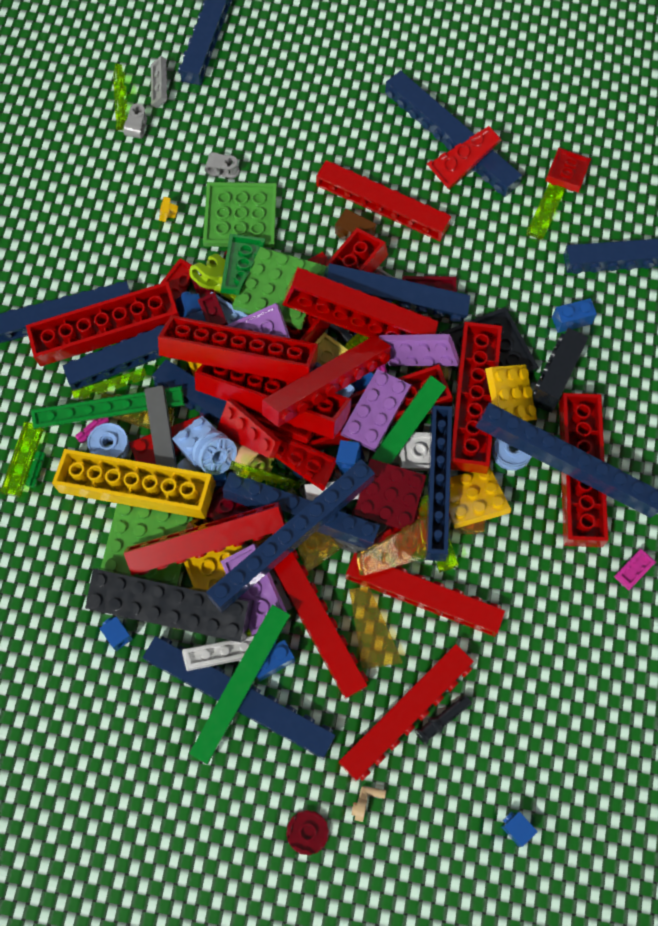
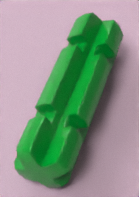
(35, 469)

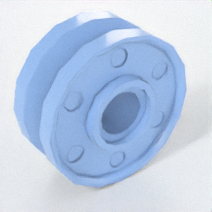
(109, 433)
(214, 452)
(508, 459)

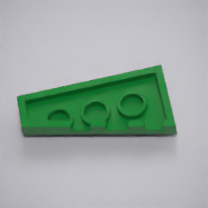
(239, 261)

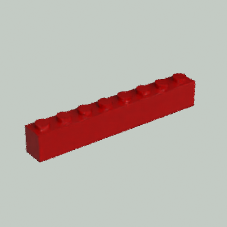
(383, 200)
(325, 381)
(204, 538)
(431, 597)
(320, 627)
(406, 713)

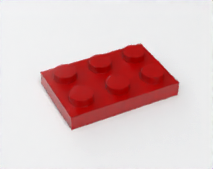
(568, 170)

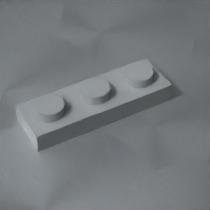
(158, 82)

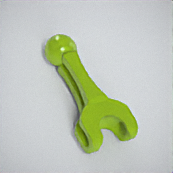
(211, 275)

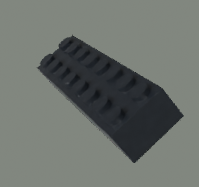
(167, 604)

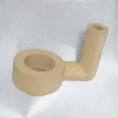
(359, 808)

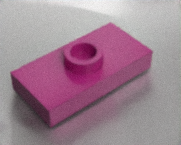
(634, 569)

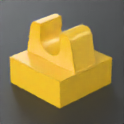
(167, 209)

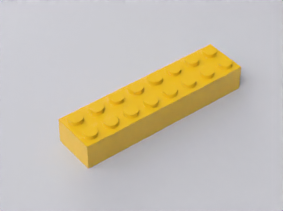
(134, 483)

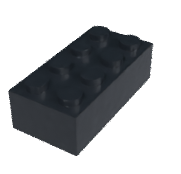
(558, 369)

